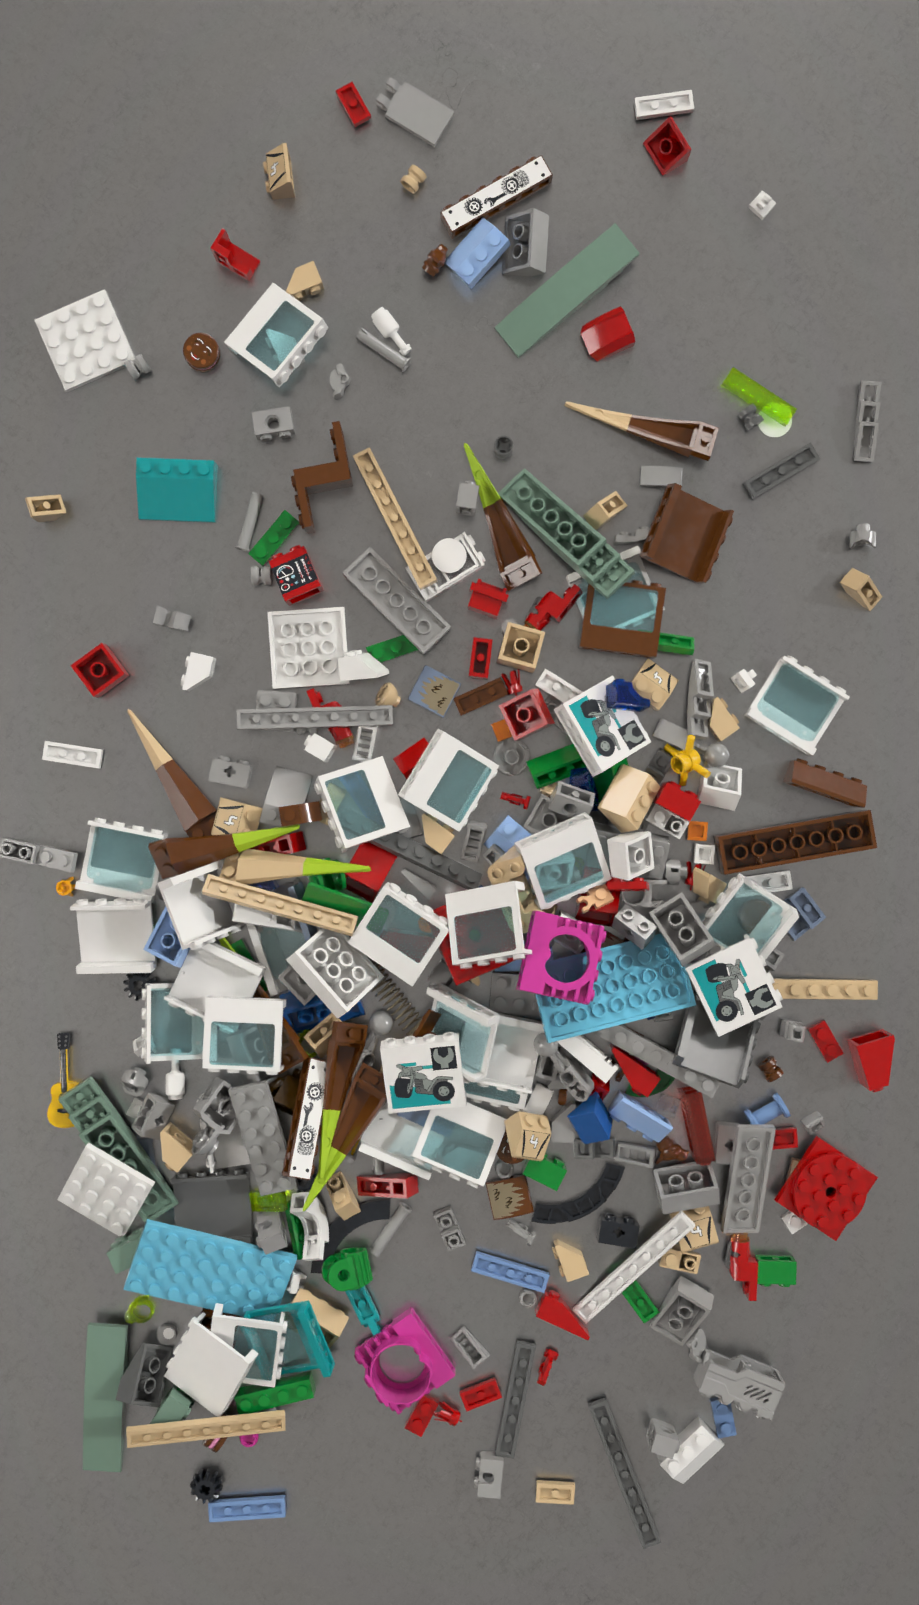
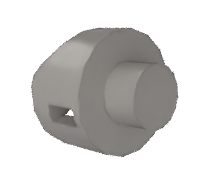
(863, 536)
(674, 872)
(134, 1078)

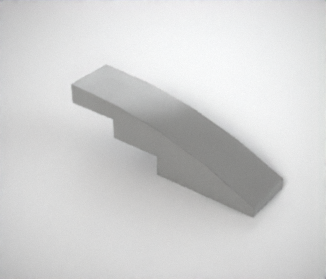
(867, 421)
(699, 698)

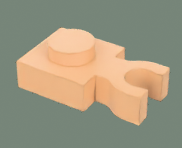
(597, 897)

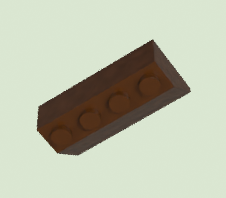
(826, 784)

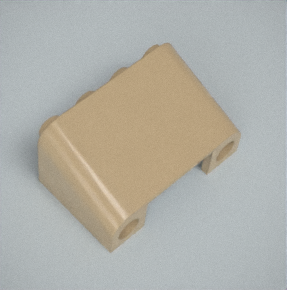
(511, 868)

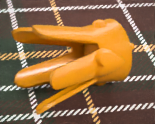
(65, 887)

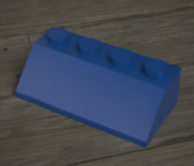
(310, 1015)

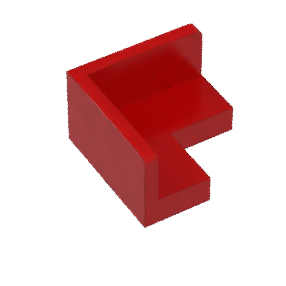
(233, 256)

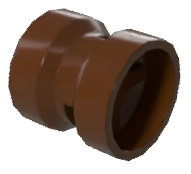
(770, 1068)

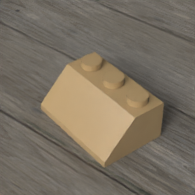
(629, 798)
(330, 1319)

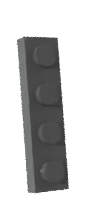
(781, 470)

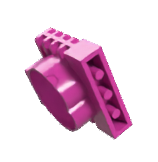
(533, 975)
(409, 1331)

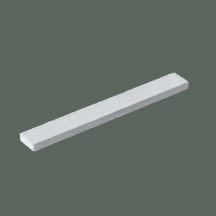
(633, 1267)

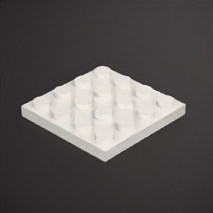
(85, 340)
(307, 647)
(105, 1190)

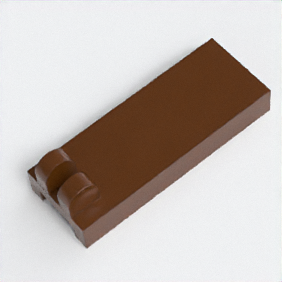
(480, 696)

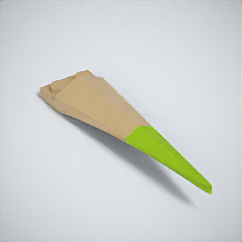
(261, 866)

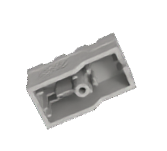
(740, 1382)

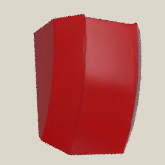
(608, 334)

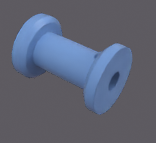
(768, 1111)

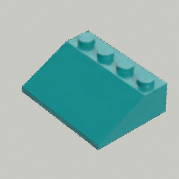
(176, 489)

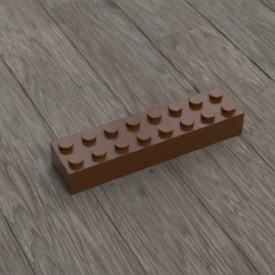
(795, 841)

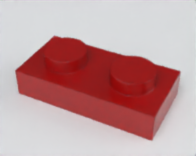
(353, 104)
(636, 884)
(825, 1041)
(785, 1138)
(480, 1394)
(421, 1415)

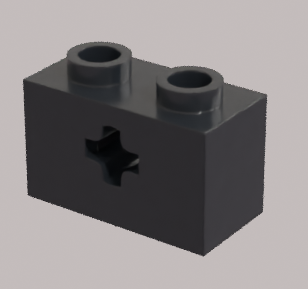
(625, 1238)

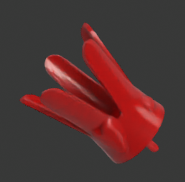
(515, 685)
(689, 881)
(451, 1416)

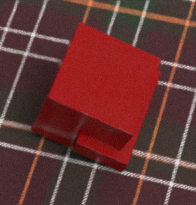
(487, 598)

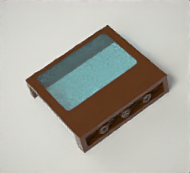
(626, 621)

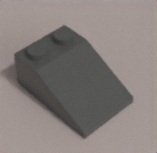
(144, 1377)

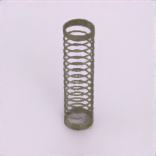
(410, 1033)

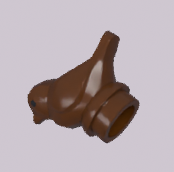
(435, 260)
(670, 1151)

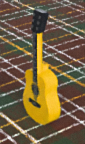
(56, 1112)

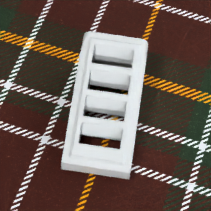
(358, 757)

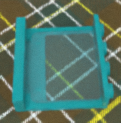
(304, 1342)

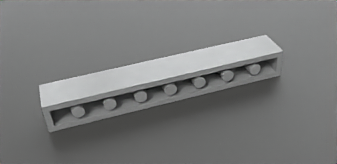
(657, 1057)

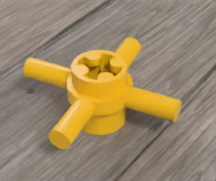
(686, 760)

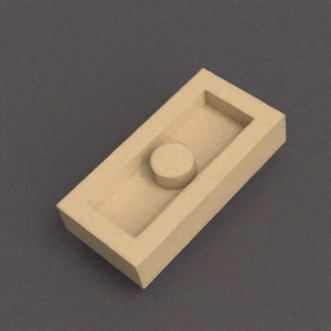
(555, 1492)

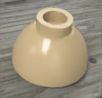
(387, 696)

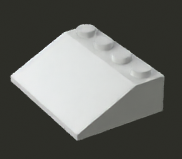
(335, 970)

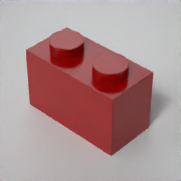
(480, 658)

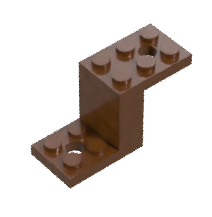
(321, 478)

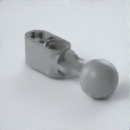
(714, 754)
(380, 1025)
(578, 1083)

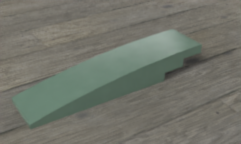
(567, 290)
(566, 533)
(105, 1129)
(102, 1412)

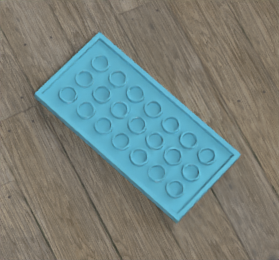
(628, 989)
(207, 1270)

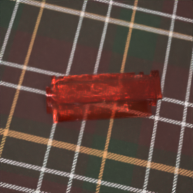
(696, 1125)

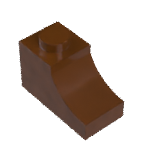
(300, 813)

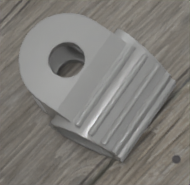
(647, 900)

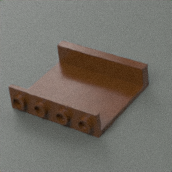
(686, 534)

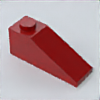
(284, 844)
(639, 1075)
(388, 1185)
(557, 1312)

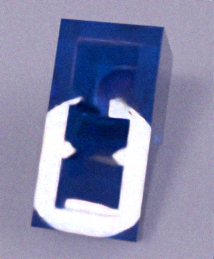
(622, 696)

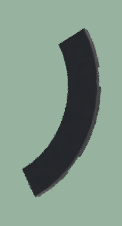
(585, 1203)
(339, 1229)

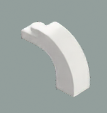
(314, 1224)

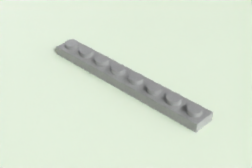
(314, 717)

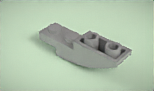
(38, 854)

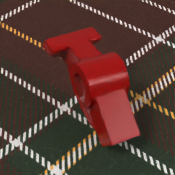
(516, 799)
(545, 1367)

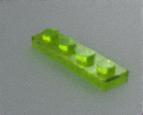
(762, 398)

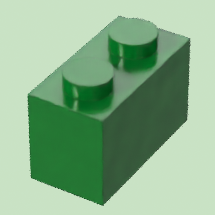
(547, 1172)
(776, 1270)

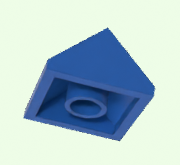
(591, 1120)

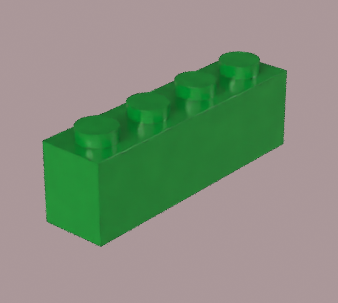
(554, 765)
(286, 1391)

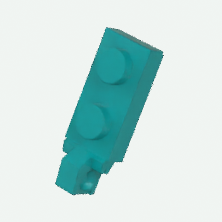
(365, 1309)

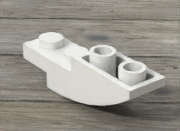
(256, 917)

